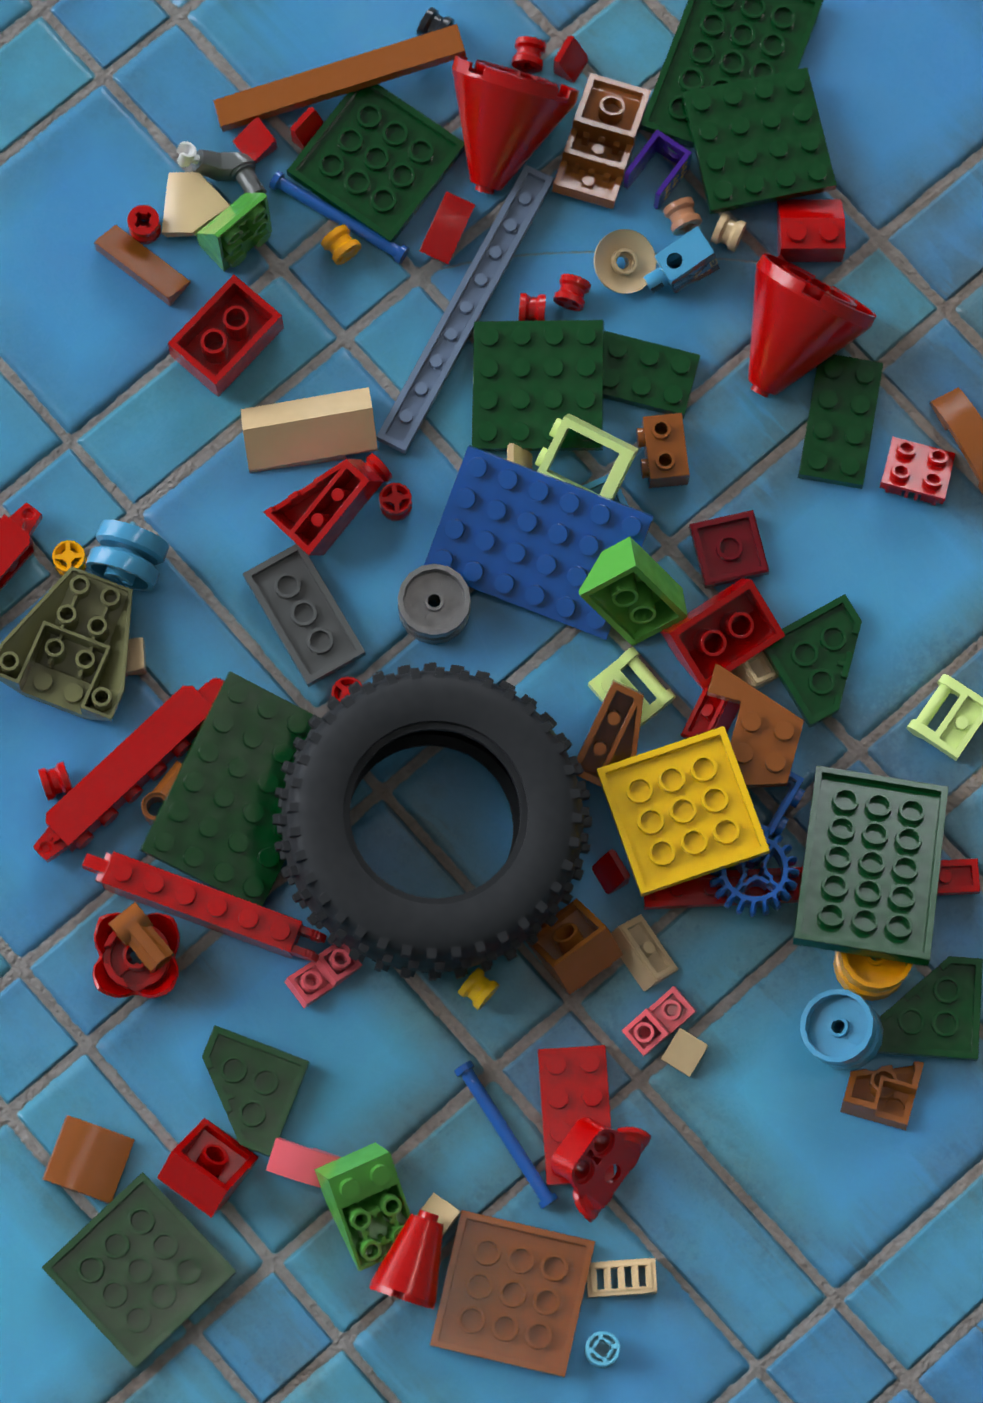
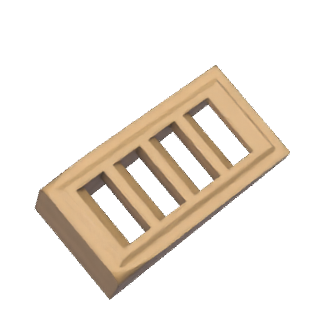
(634, 1264)

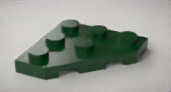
(817, 658)
(938, 1014)
(254, 1086)

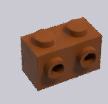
(664, 450)

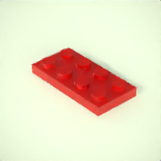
(571, 1088)

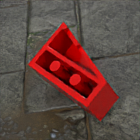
(326, 506)

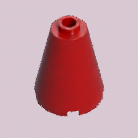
(413, 1262)

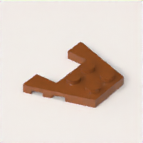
(763, 733)

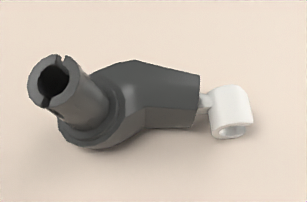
(221, 166)

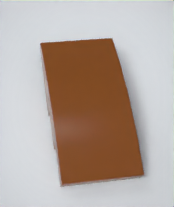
(601, 141)

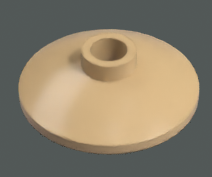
(638, 257)

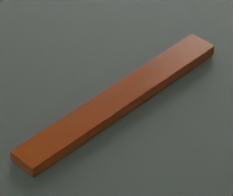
(339, 78)

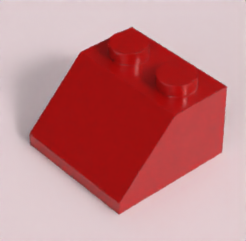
(811, 230)
(207, 1167)

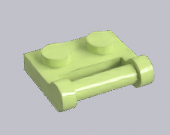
(602, 682)
(959, 723)

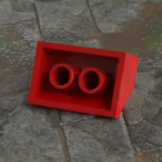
(723, 631)

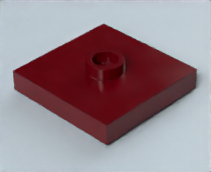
(729, 549)

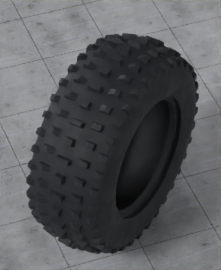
(456, 714)

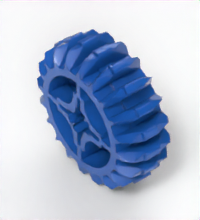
(765, 882)

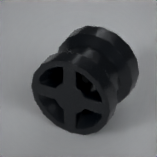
(433, 21)

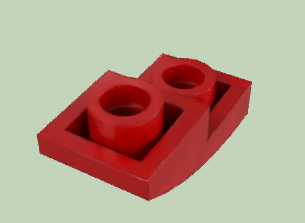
(447, 227)

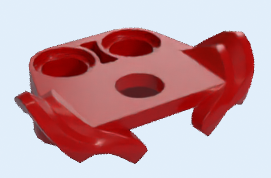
(588, 1154)

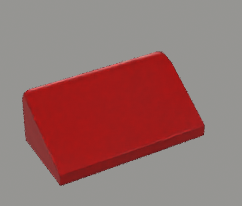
(709, 714)

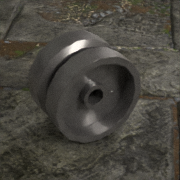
(440, 622)

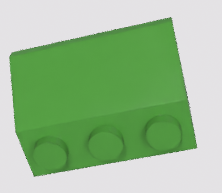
(633, 592)

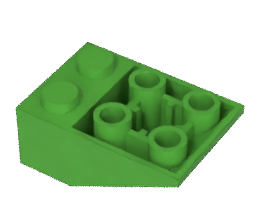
(237, 230)
(365, 1202)

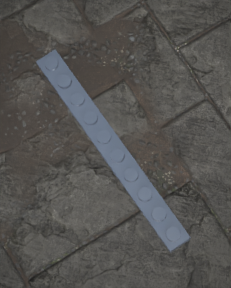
(464, 309)

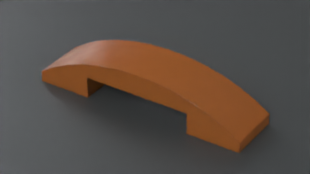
(965, 425)

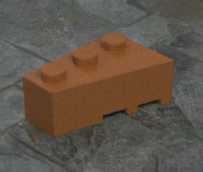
(613, 731)

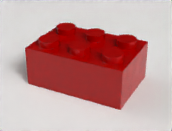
(226, 335)

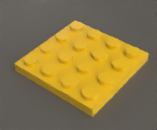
(682, 811)

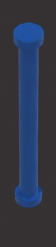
(339, 217)
(506, 1134)

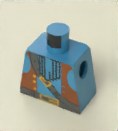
(691, 254)

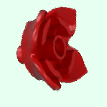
(121, 979)

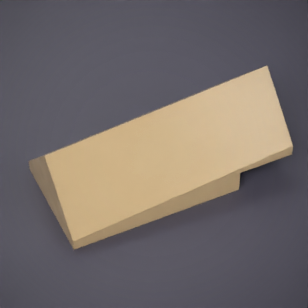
(309, 430)

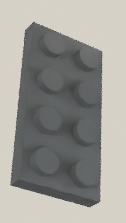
(304, 614)

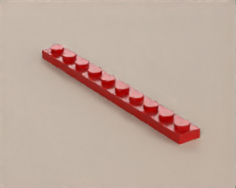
(955, 878)

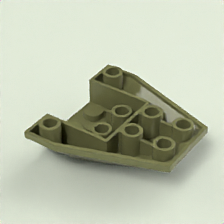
(72, 647)

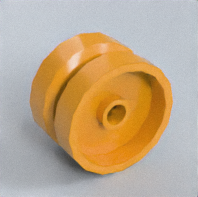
(868, 977)

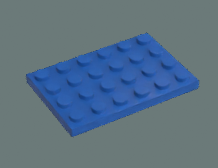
(530, 537)

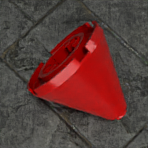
(504, 118)
(797, 324)

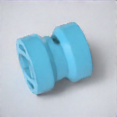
(598, 1352)

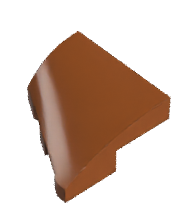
(883, 1094)

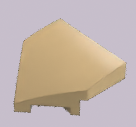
(190, 204)

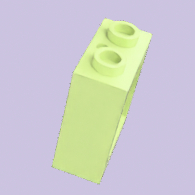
(620, 468)

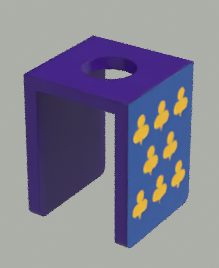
(659, 143)

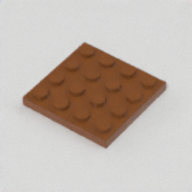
(512, 1293)

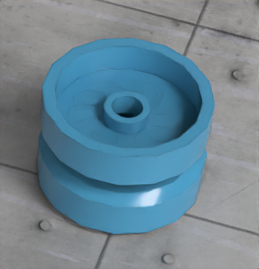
(127, 555)
(857, 1041)

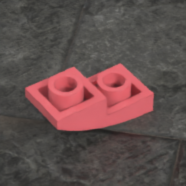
(321, 977)
(659, 1021)
(297, 1161)

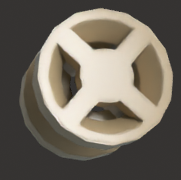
(728, 232)

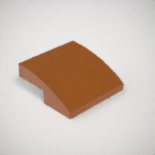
(88, 1159)

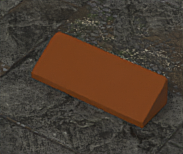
(141, 264)

